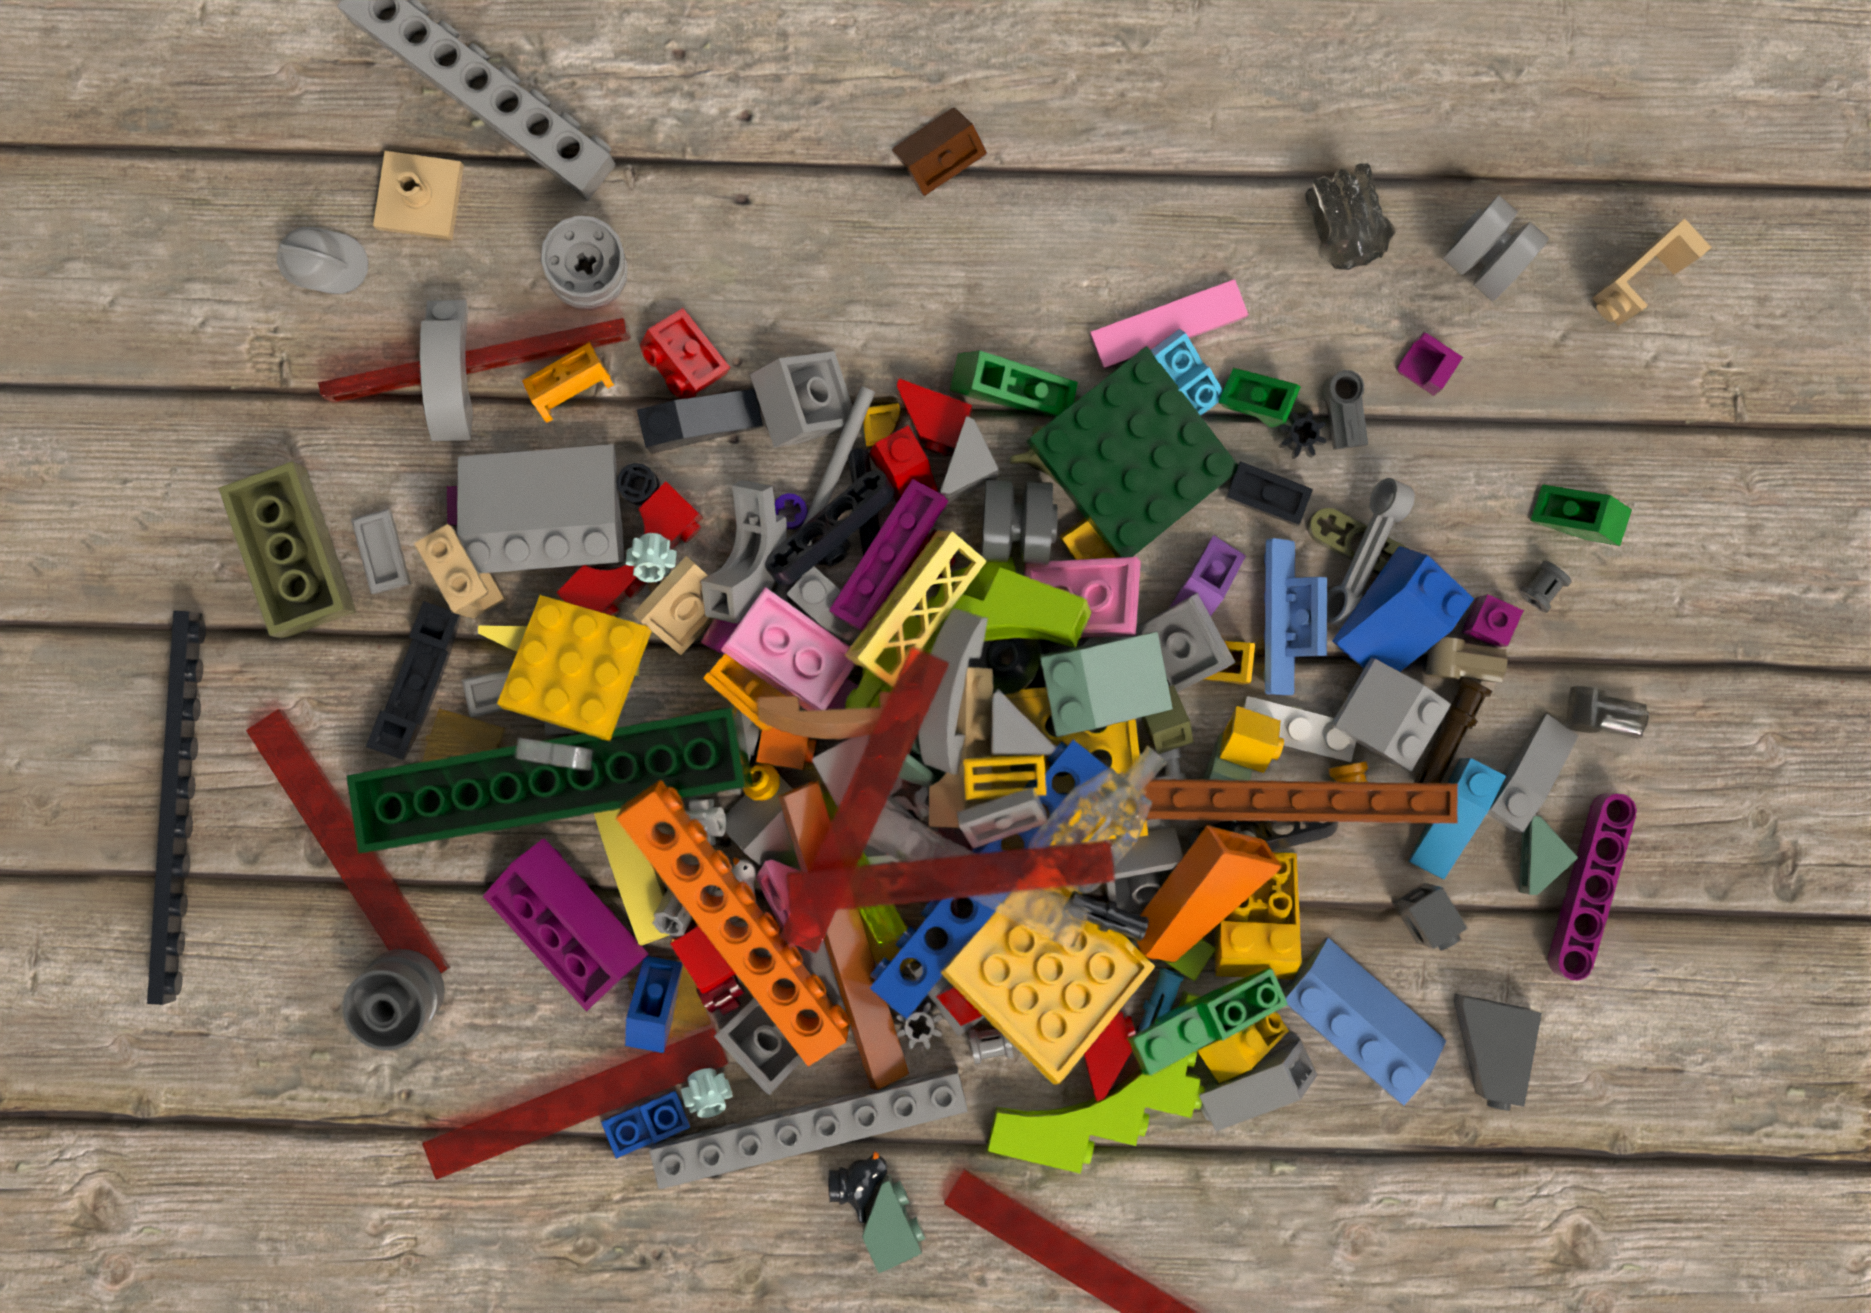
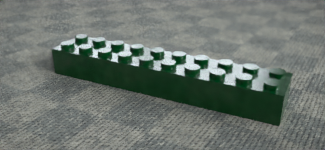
(500, 792)

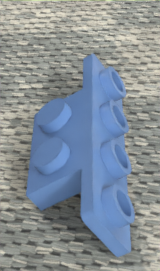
(1292, 617)

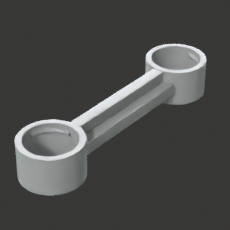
(1390, 503)

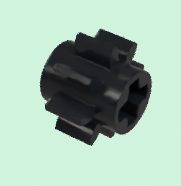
(1312, 431)

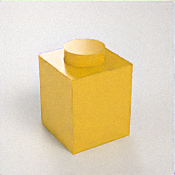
(1251, 740)

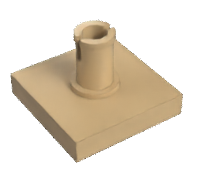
(418, 195)
(676, 606)

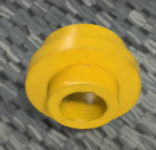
(765, 782)

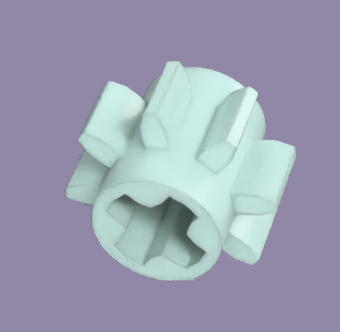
(651, 557)
(706, 1093)

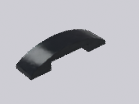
(416, 682)

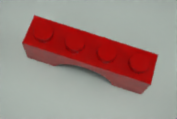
(603, 590)

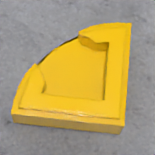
(880, 422)

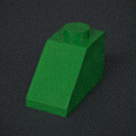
(1582, 514)

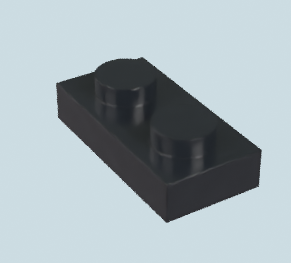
(1269, 494)

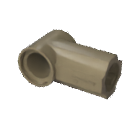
(1454, 659)

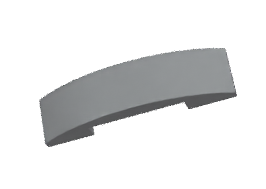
(956, 643)

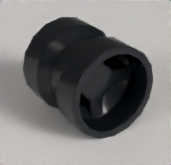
(642, 487)

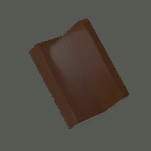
(940, 150)

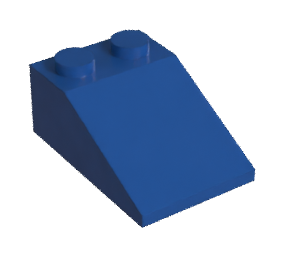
(1403, 612)

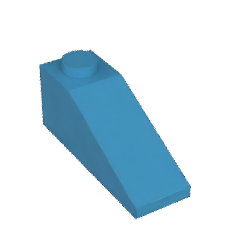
(1444, 842)

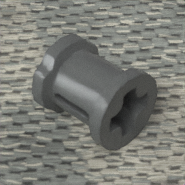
(1545, 586)

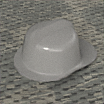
(322, 260)

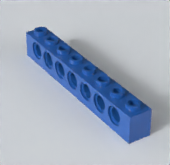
(906, 993)

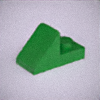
(1259, 396)

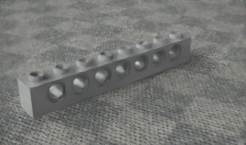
(580, 173)
(808, 1128)

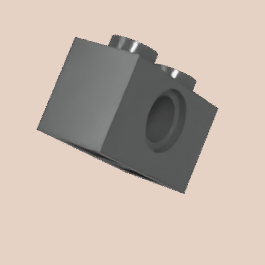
(1430, 916)

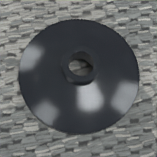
(1019, 672)

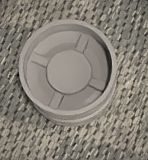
(1487, 241)

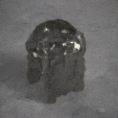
(1349, 218)

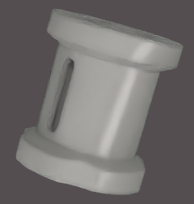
(989, 1044)

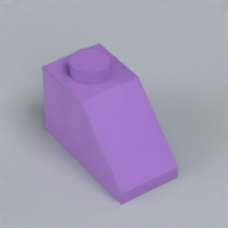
(1211, 574)

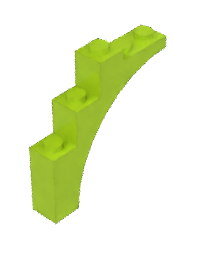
(1014, 609)
(1062, 1134)

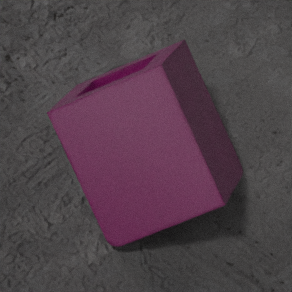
(1429, 363)

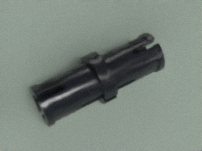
(1110, 917)

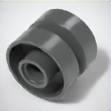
(1028, 522)
(393, 999)

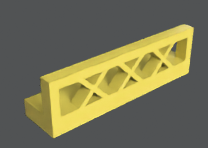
(904, 598)

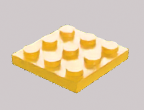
(574, 667)

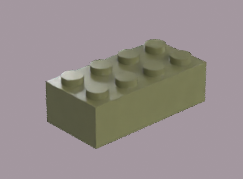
(287, 550)

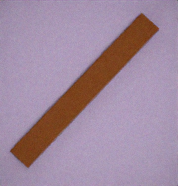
(1302, 801)
(847, 948)

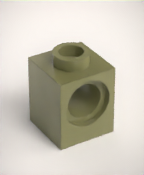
(1169, 728)

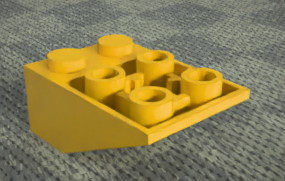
(1263, 928)

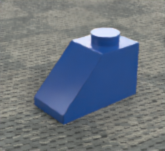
(653, 1004)

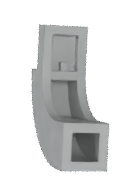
(444, 370)
(743, 577)

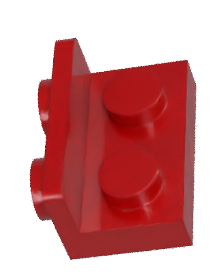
(683, 355)

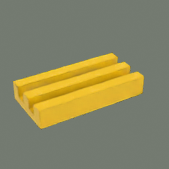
(969, 778)

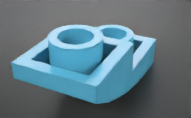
(1188, 371)

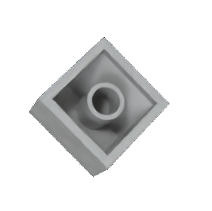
(802, 397)
(1391, 714)
(1144, 870)

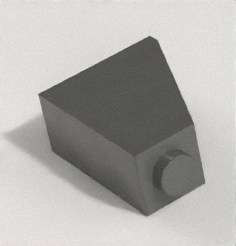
(1498, 1048)

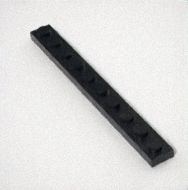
(174, 817)

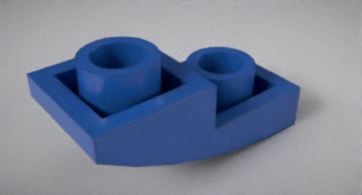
(645, 1124)

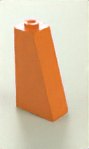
(1204, 890)

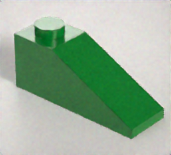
(1011, 384)

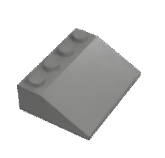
(540, 509)

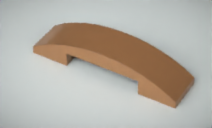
(825, 724)

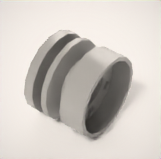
(579, 241)

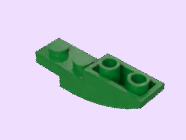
(1206, 1020)

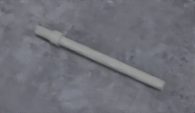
(836, 465)

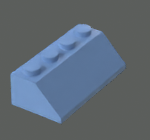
(1364, 1021)

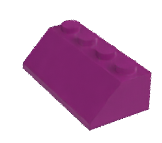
(564, 924)

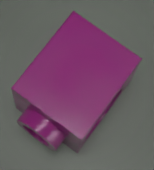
(1492, 621)

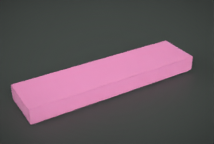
(1191, 314)

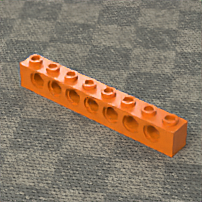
(808, 1036)

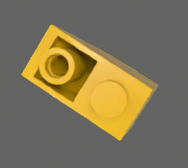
(1244, 1049)

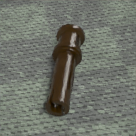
(1458, 719)

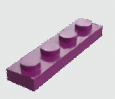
(888, 555)

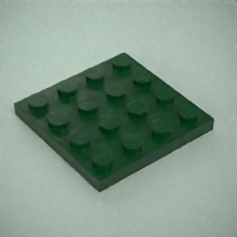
(1133, 454)

